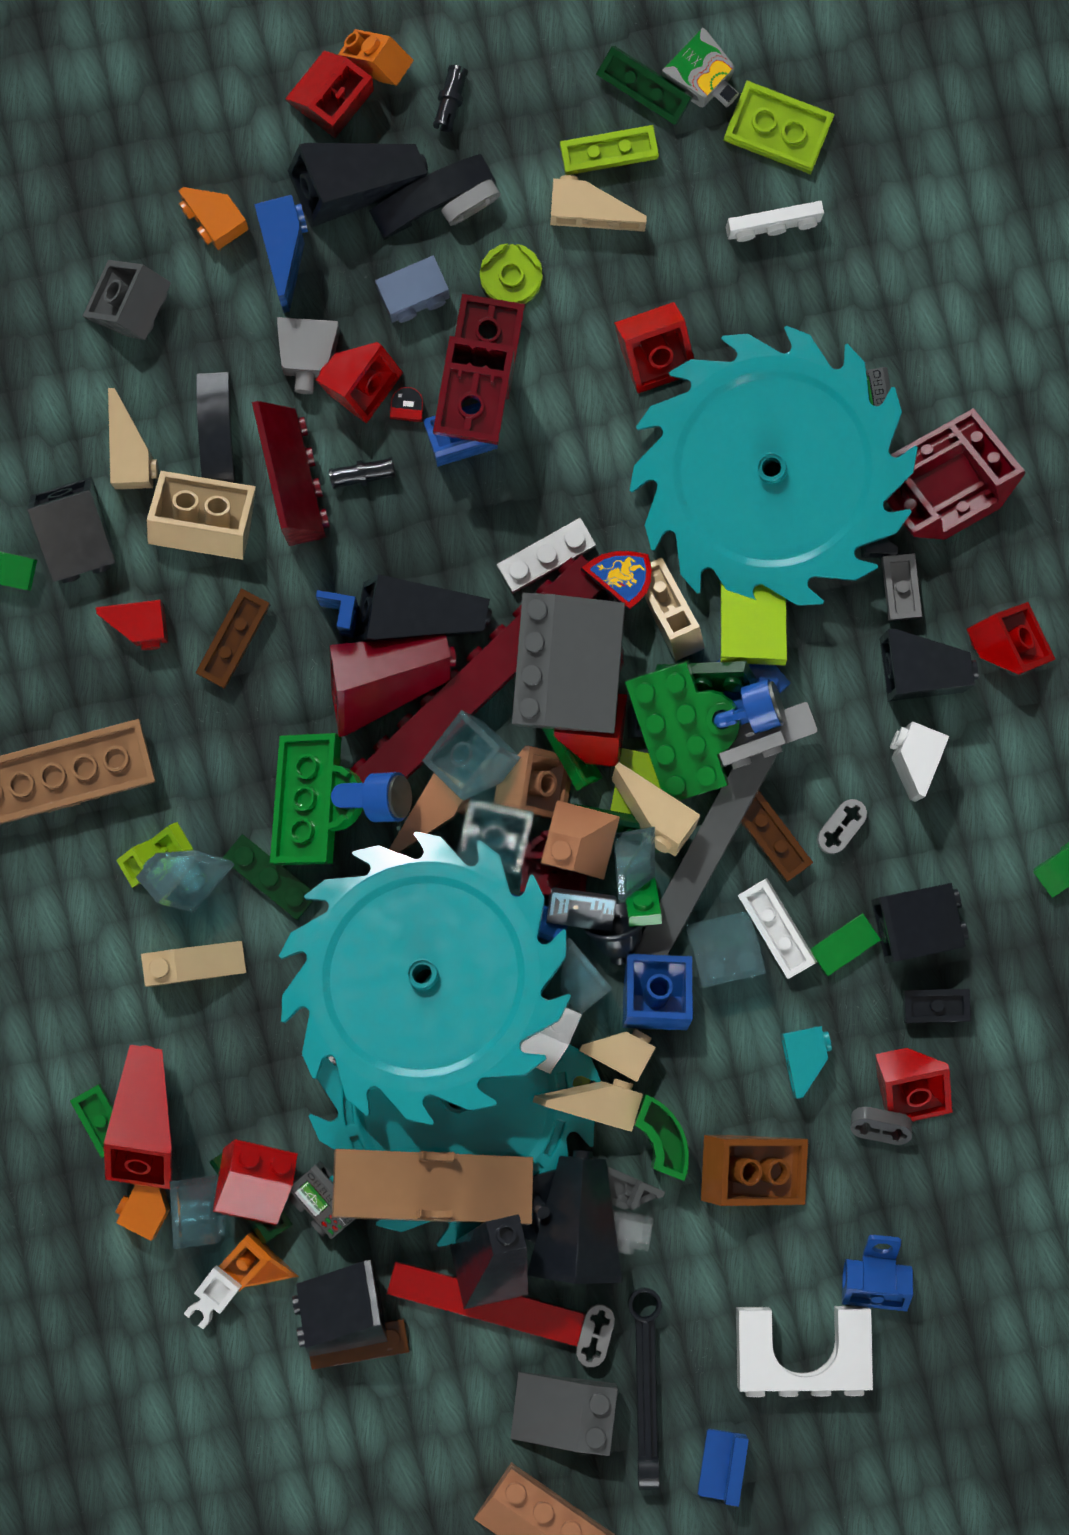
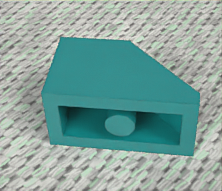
(805, 1056)

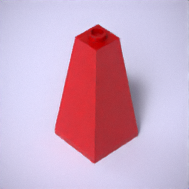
(139, 1129)

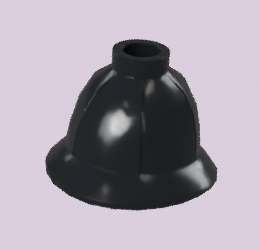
(620, 940)

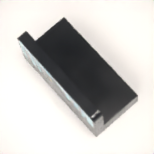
(581, 909)

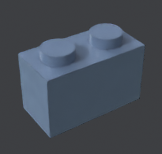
(413, 290)

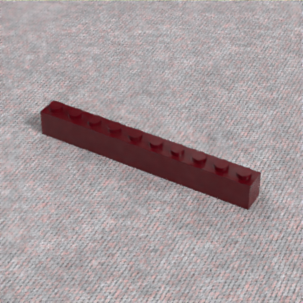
(467, 689)

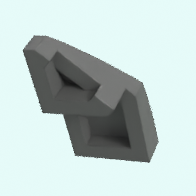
(629, 1191)

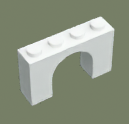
(846, 1369)

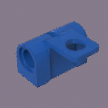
(877, 1278)

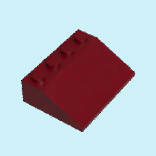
(290, 472)

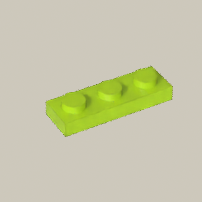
(609, 150)

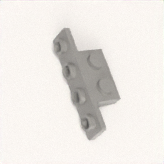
(798, 724)

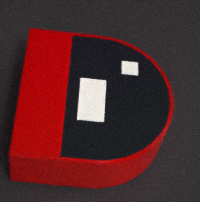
(407, 405)

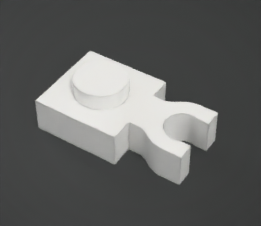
(214, 1294)

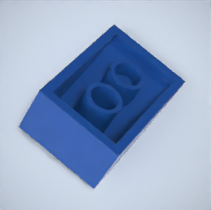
(282, 233)

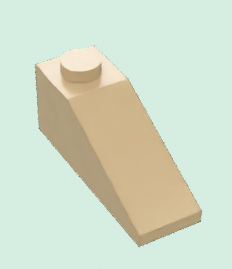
(584, 205)
(129, 456)
(672, 613)
(657, 809)
(193, 963)
(598, 1101)

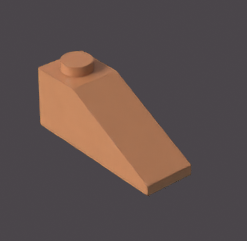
(432, 811)

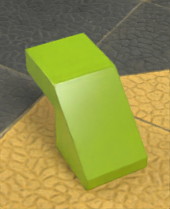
(168, 840)

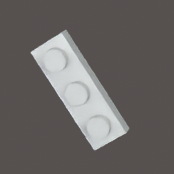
(774, 221)
(546, 555)
(777, 928)

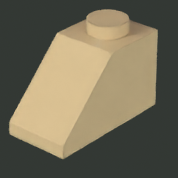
(622, 1052)

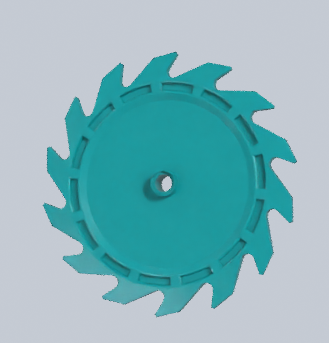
(785, 413)
(436, 1033)
(508, 1129)

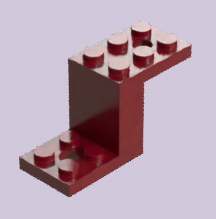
(479, 369)

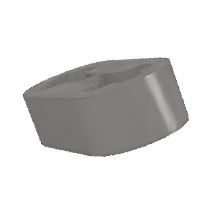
(471, 202)
(847, 831)
(603, 1337)

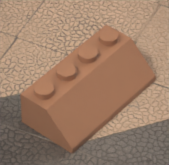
(529, 1508)

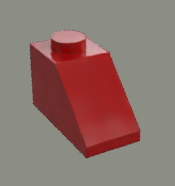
(139, 622)

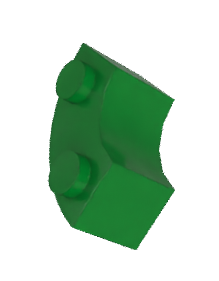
(666, 1137)

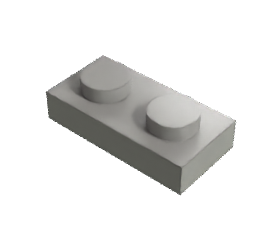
(901, 587)

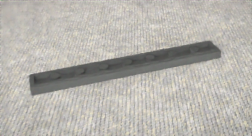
(704, 855)

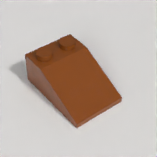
(754, 1170)

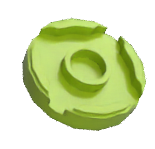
(511, 273)

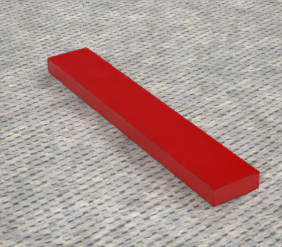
(517, 1313)

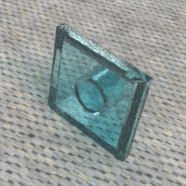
(183, 877)
(581, 980)

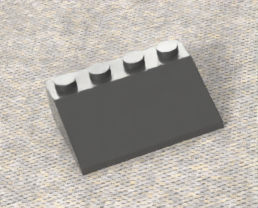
(568, 663)

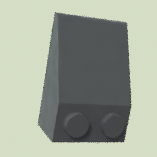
(564, 1413)

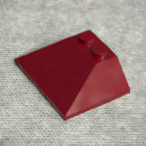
(956, 478)

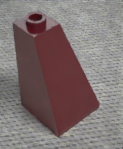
(384, 675)

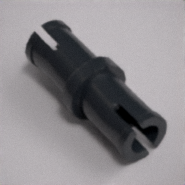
(450, 98)
(362, 473)

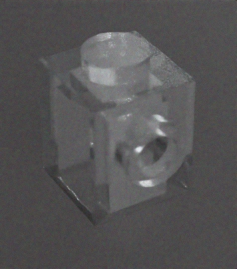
(632, 1231)

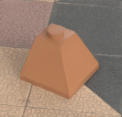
(535, 783)
(580, 840)

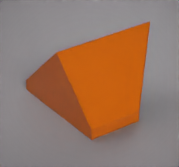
(255, 1263)

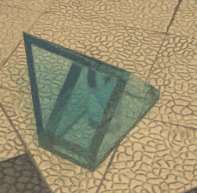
(634, 860)

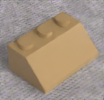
(200, 515)

